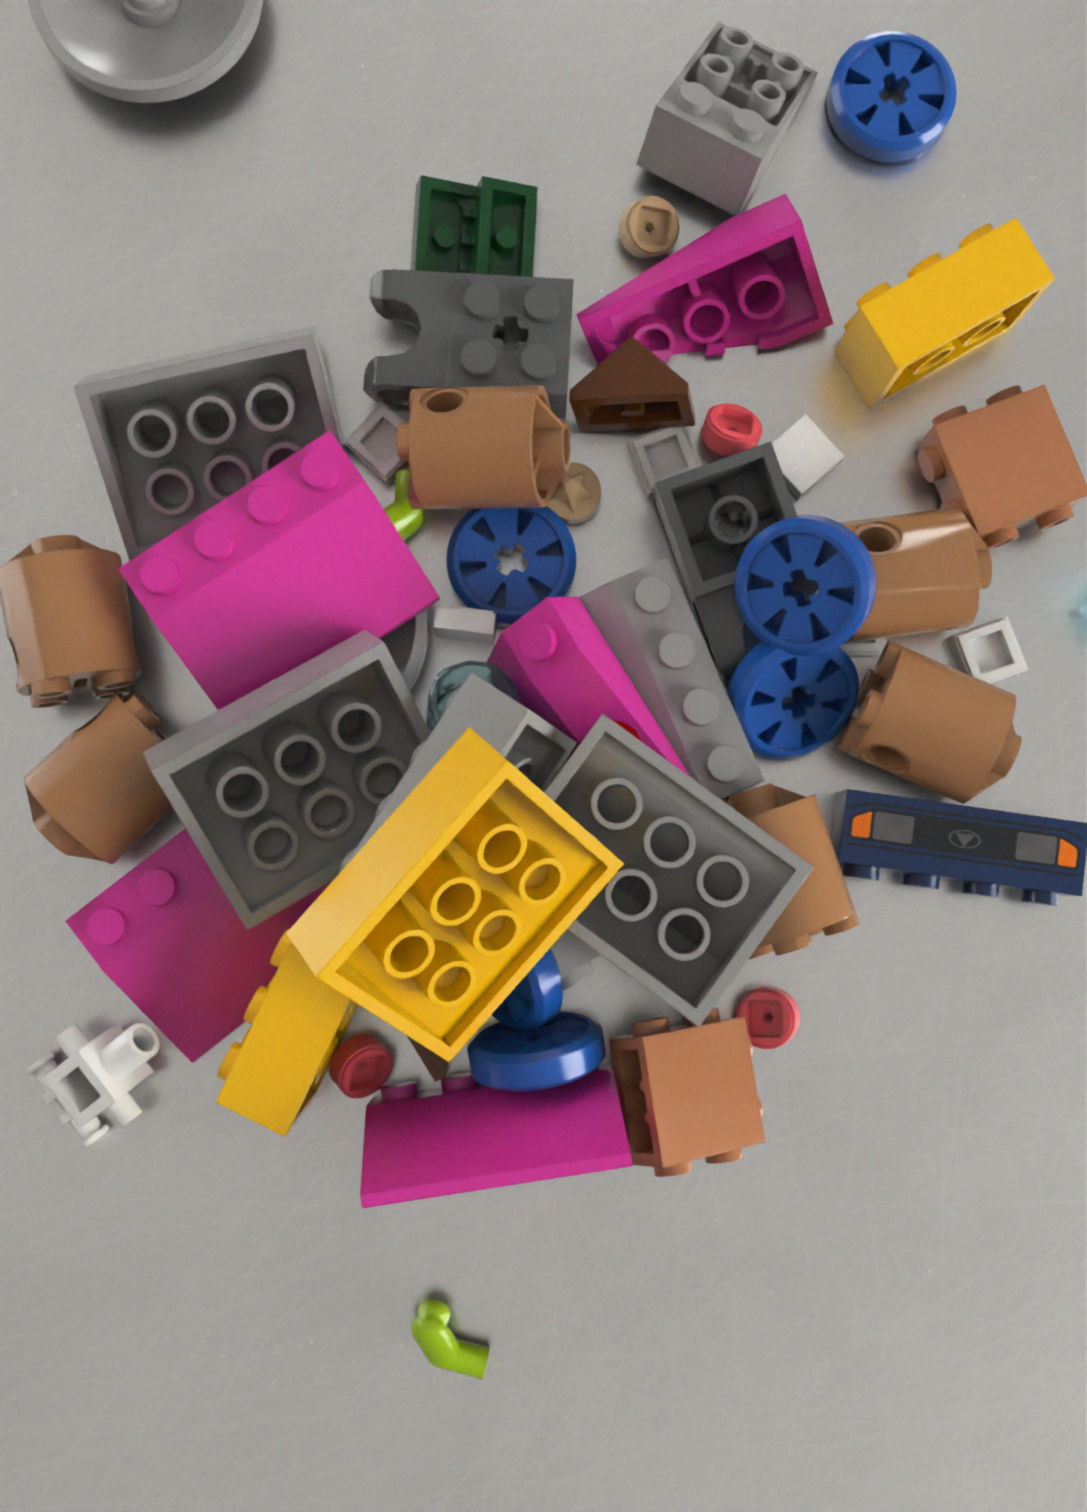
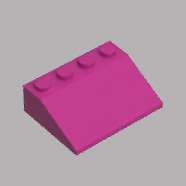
(279, 574)
(180, 945)
(488, 1138)

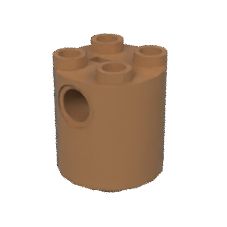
(483, 447)
(925, 572)
(68, 621)
(933, 725)
(96, 786)
(823, 898)

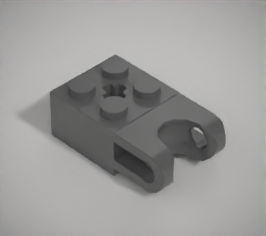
(464, 331)
(690, 507)

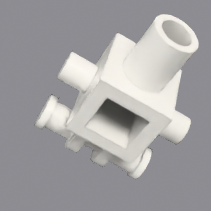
(96, 1076)

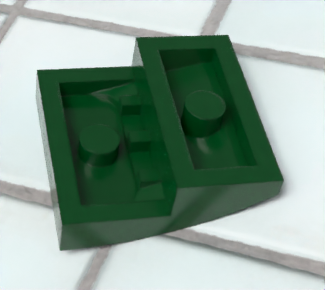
(474, 227)

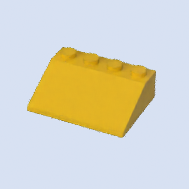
(453, 898)

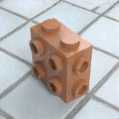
(1004, 464)
(687, 1092)

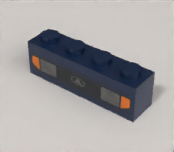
(958, 844)

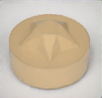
(649, 227)
(576, 495)

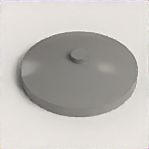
(146, 46)

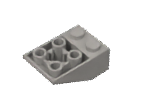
(725, 117)

